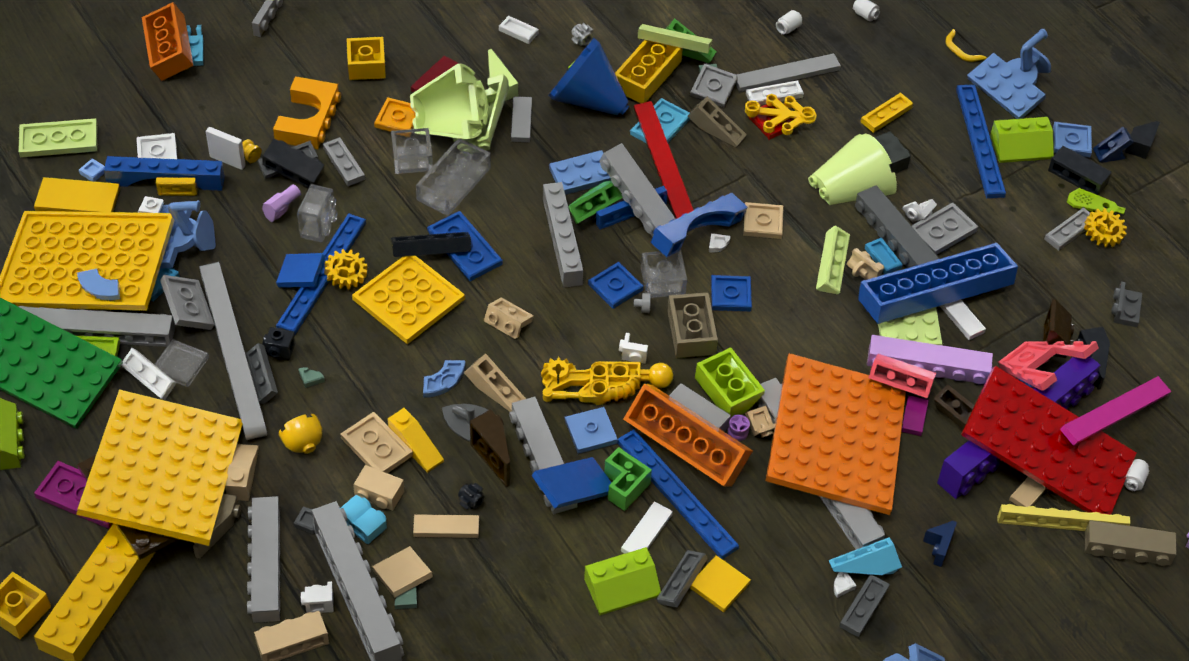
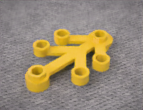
(802, 115)

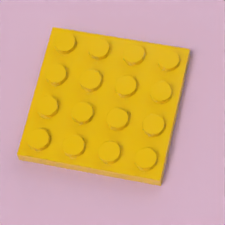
(408, 297)

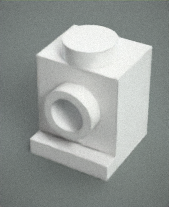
(318, 598)

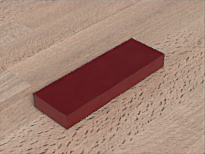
(436, 70)

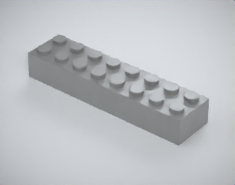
(356, 584)

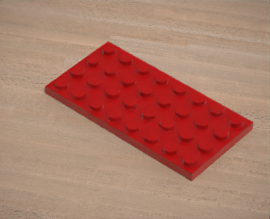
(1026, 434)

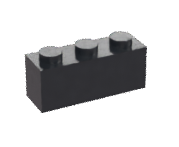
(293, 163)
(1079, 170)

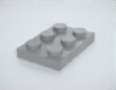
(945, 228)
(187, 302)

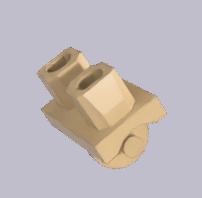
(863, 265)

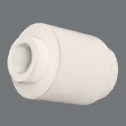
(866, 9)
(789, 22)
(1136, 475)

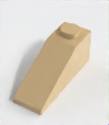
(493, 382)
(242, 471)

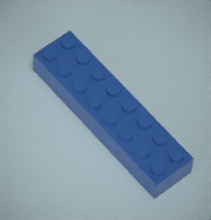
(937, 283)

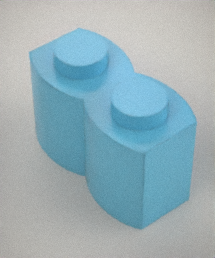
(364, 520)

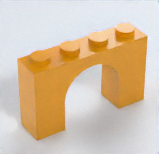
(313, 93)

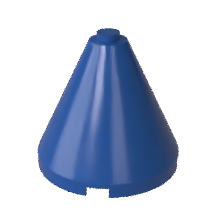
(591, 83)

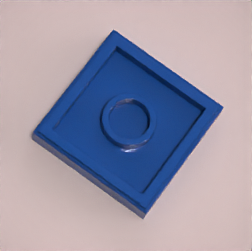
(300, 270)
(615, 285)
(731, 293)

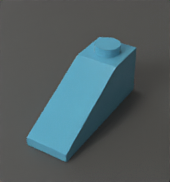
(872, 559)

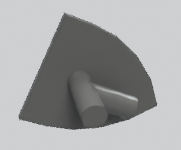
(459, 417)

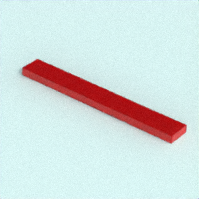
(663, 159)

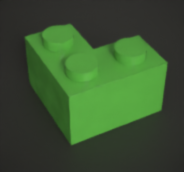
(628, 476)

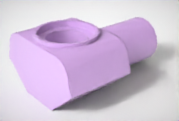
(279, 203)

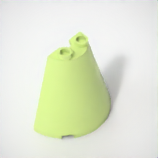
(495, 97)
(451, 104)
(854, 169)

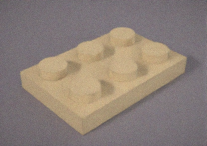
(376, 444)

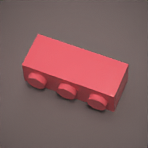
(902, 375)

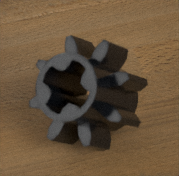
(471, 496)

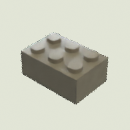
(692, 325)

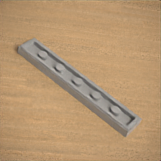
(787, 72)

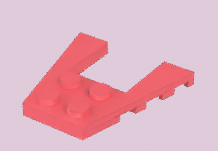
(1031, 355)

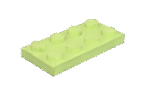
(58, 137)

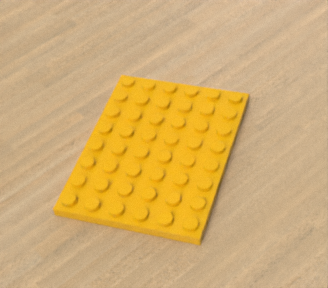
(58, 245)
(161, 468)

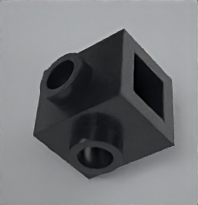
(279, 343)

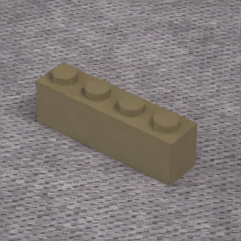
(1130, 543)

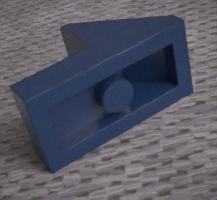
(1112, 146)
(940, 538)

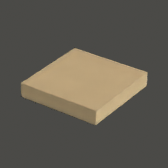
(763, 220)
(402, 571)

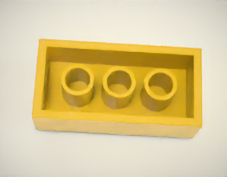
(647, 69)

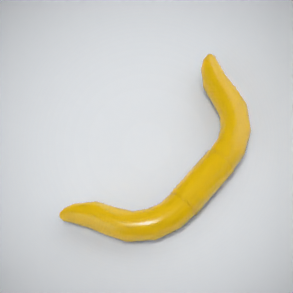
(956, 50)

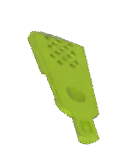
(1084, 199)

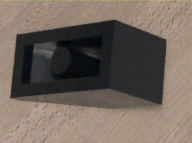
(1142, 138)

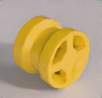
(251, 151)

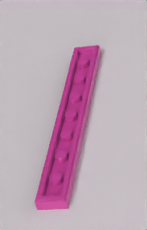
(1115, 410)

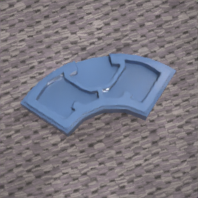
(99, 286)
(445, 379)

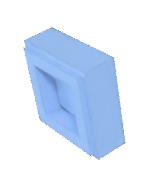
(92, 170)

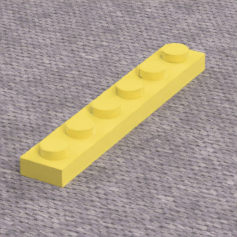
(1054, 518)

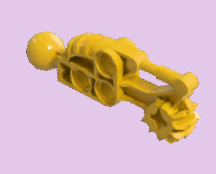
(608, 383)

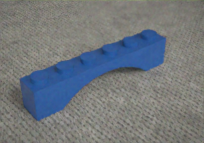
(128, 170)
(723, 211)

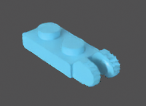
(196, 45)

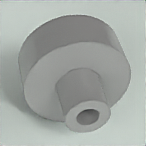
(644, 303)

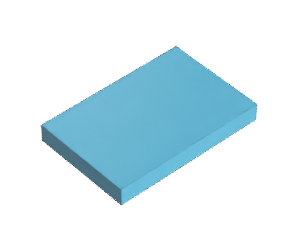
(671, 119)

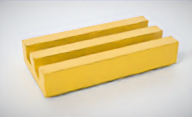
(176, 186)

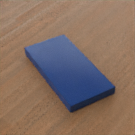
(480, 258)
(572, 482)

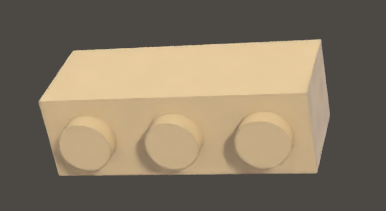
(291, 637)

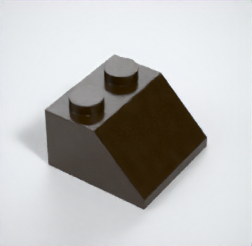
(1058, 326)

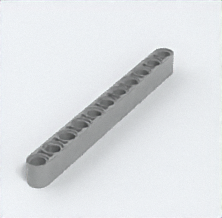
(233, 351)

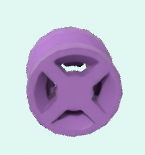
(737, 422)

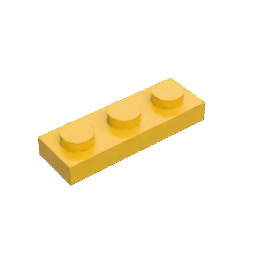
(886, 112)

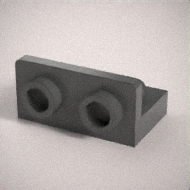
(1127, 306)

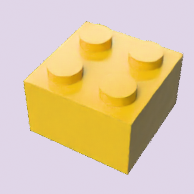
(366, 58)
(21, 605)

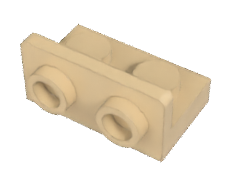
(507, 317)

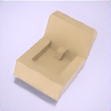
(760, 422)

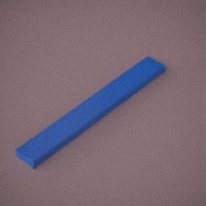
(980, 141)
(308, 296)
(679, 495)

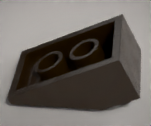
(489, 442)

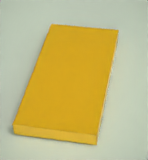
(76, 196)

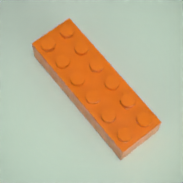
(688, 435)

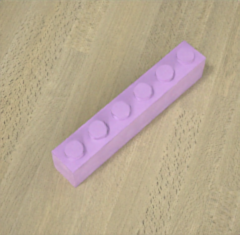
(943, 360)

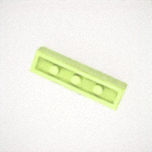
(674, 38)
(833, 261)

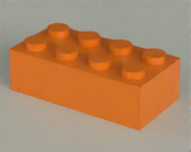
(167, 41)

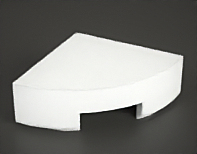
(718, 242)
(843, 584)

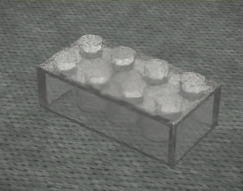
(453, 176)

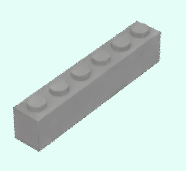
(635, 188)
(562, 234)
(537, 440)
(265, 559)

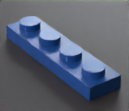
(621, 211)

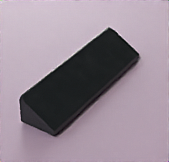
(431, 244)

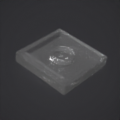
(181, 362)

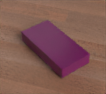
(914, 415)

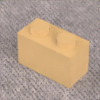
(379, 487)

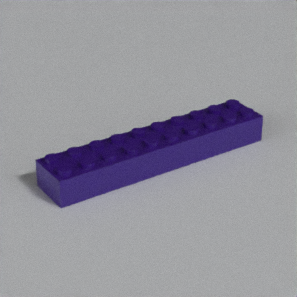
(972, 463)

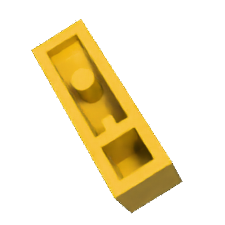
(414, 436)

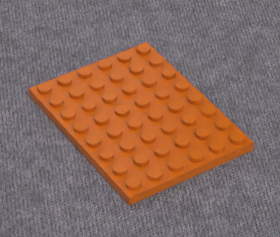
(837, 434)

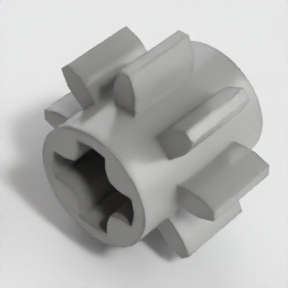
(582, 34)

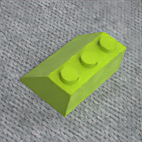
(1022, 139)
(728, 382)
(10, 435)
(622, 581)

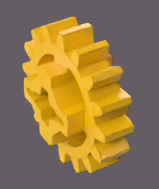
(1103, 227)
(345, 269)

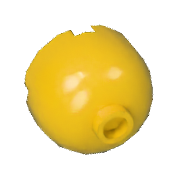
(302, 434)

